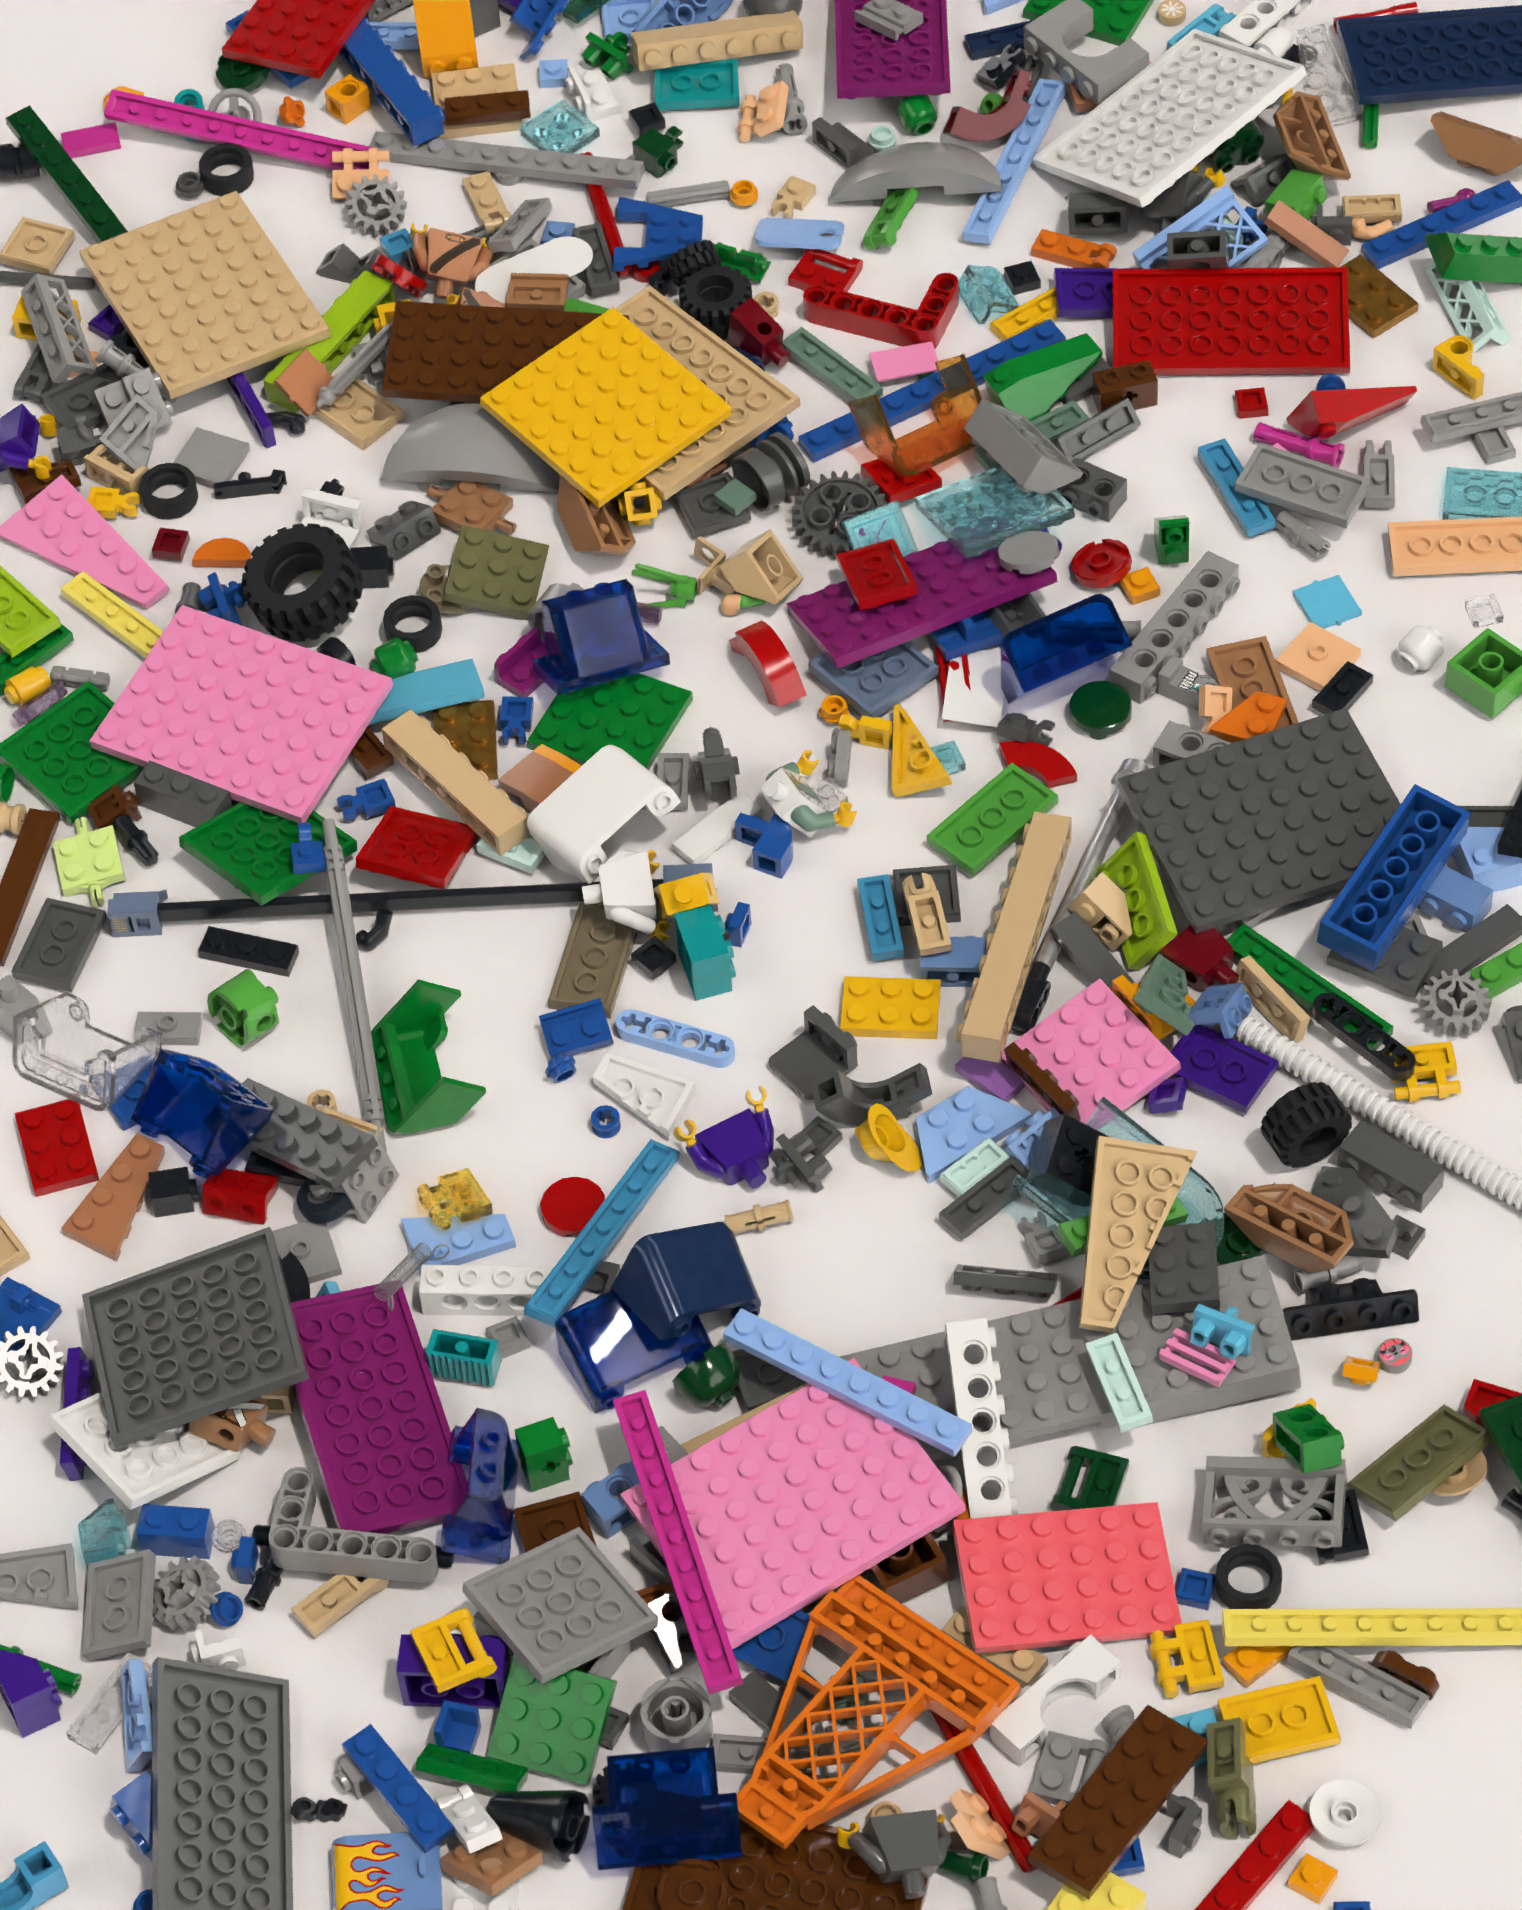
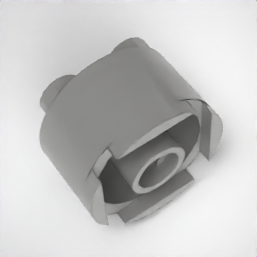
(676, 1715)

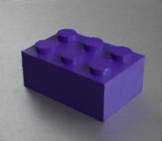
(483, 1693)

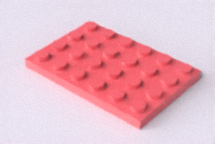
(1065, 1577)

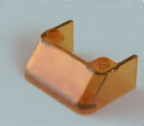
(932, 442)

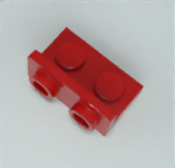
(239, 1195)

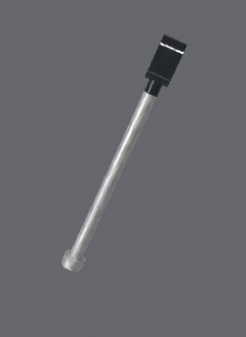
(1037, 987)

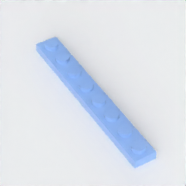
(1015, 161)
(848, 1382)

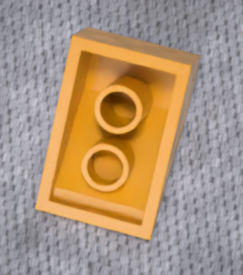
(445, 35)

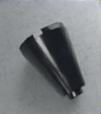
(544, 1819)

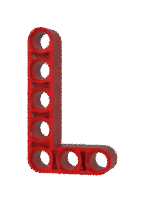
(883, 319)

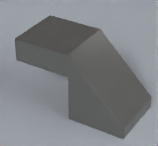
(345, 265)

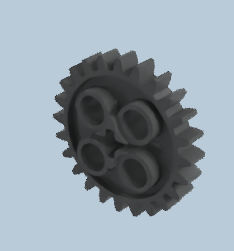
(816, 507)

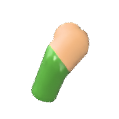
(736, 601)

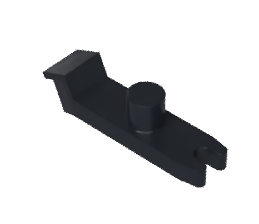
(249, 486)

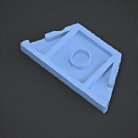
(962, 1124)

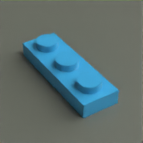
(880, 917)

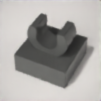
(1408, 1238)

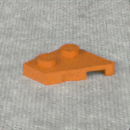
(1251, 718)

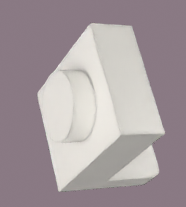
(222, 1654)

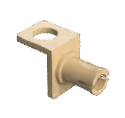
(712, 574)

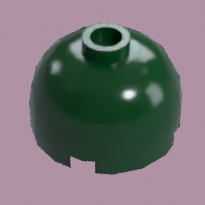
(710, 1379)

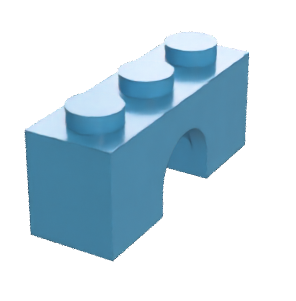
(34, 1880)

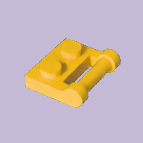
(442, 1655)

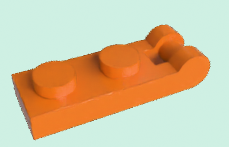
(1072, 251)

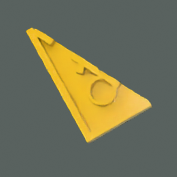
(913, 761)

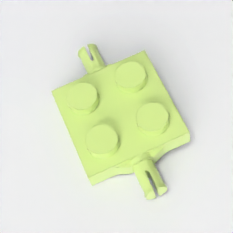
(89, 861)

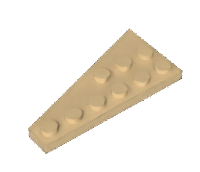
(1128, 1206)

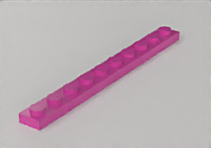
(228, 129)
(677, 1543)

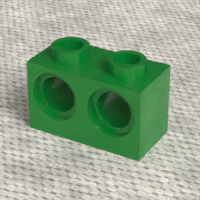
(1307, 1438)

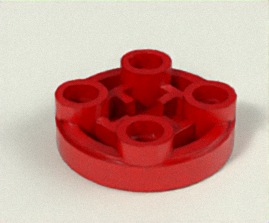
(399, 275)

